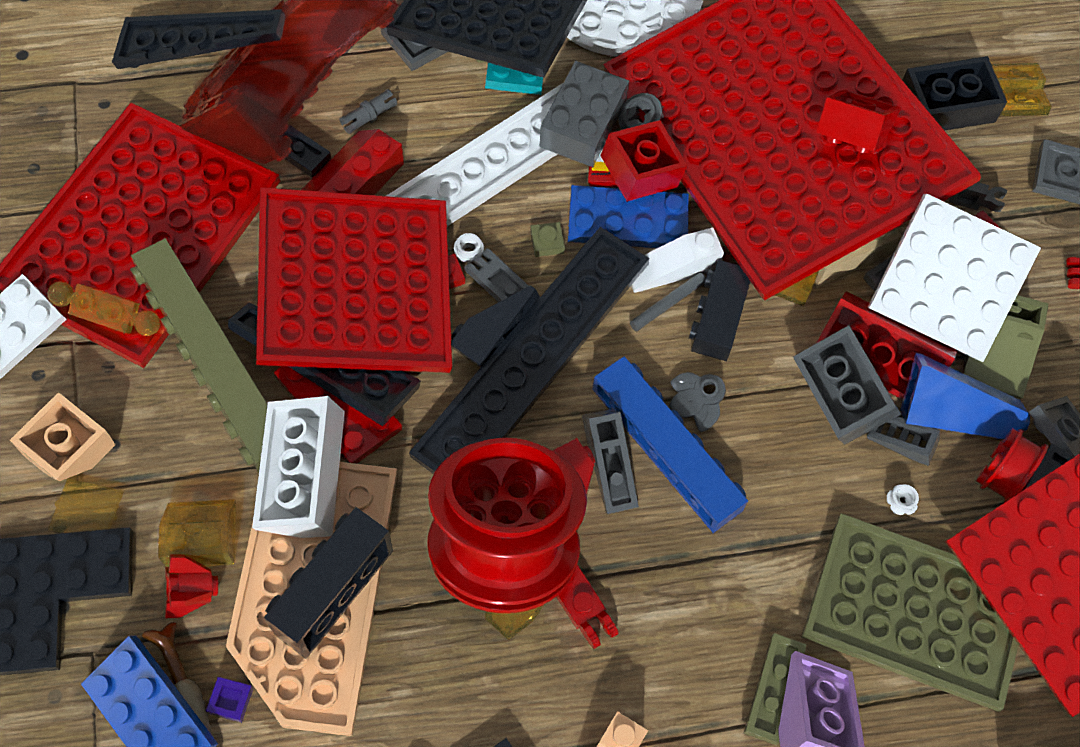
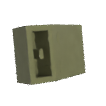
(1013, 350)

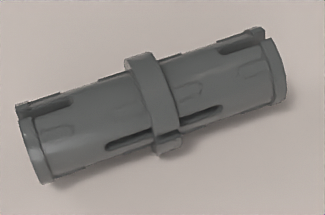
(368, 111)

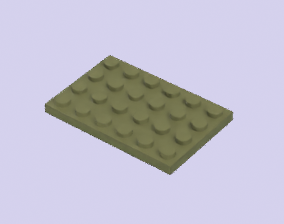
(910, 613)

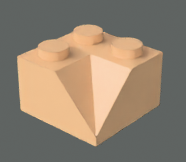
(62, 440)

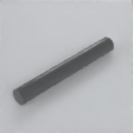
(667, 302)

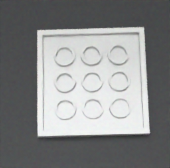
(953, 277)

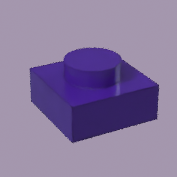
(229, 699)

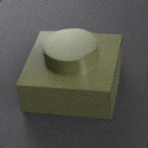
(547, 239)

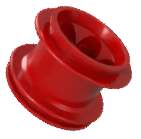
(505, 524)

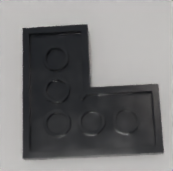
(43, 574)

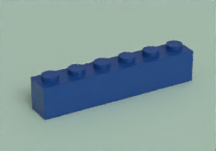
(670, 445)

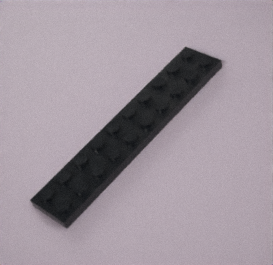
(535, 349)

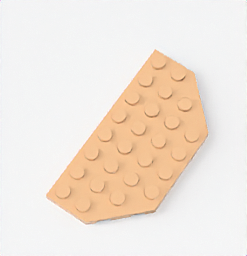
(325, 687)

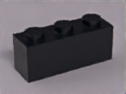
(720, 311)

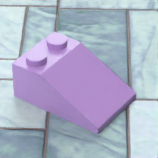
(819, 706)

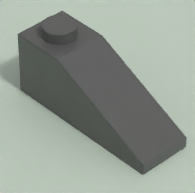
(612, 462)

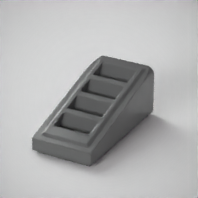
(912, 450)

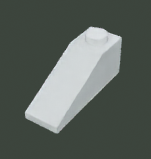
(680, 260)

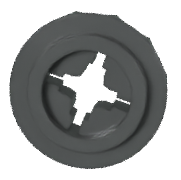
(630, 111)

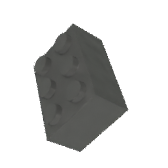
(583, 113)
(846, 385)

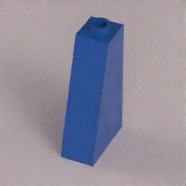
(959, 403)

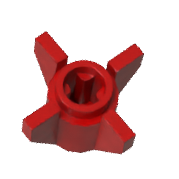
(187, 586)

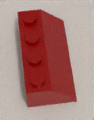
(360, 165)
(886, 342)

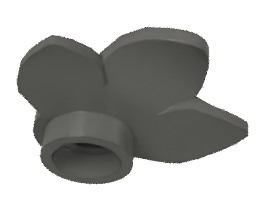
(693, 401)

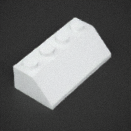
(299, 468)

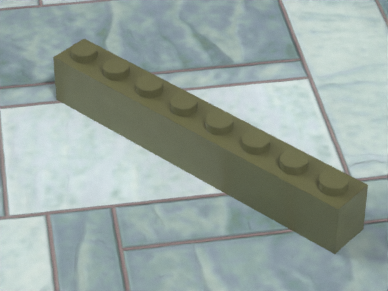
(204, 345)

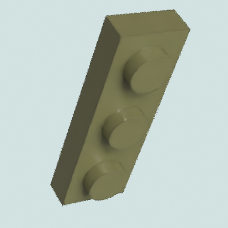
(770, 691)

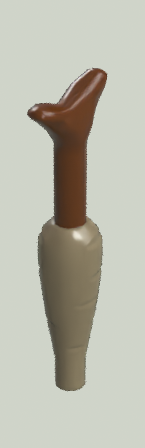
(188, 688)

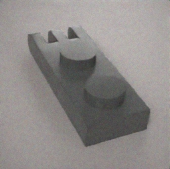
(495, 276)

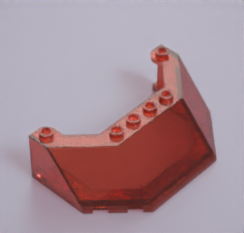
(263, 85)

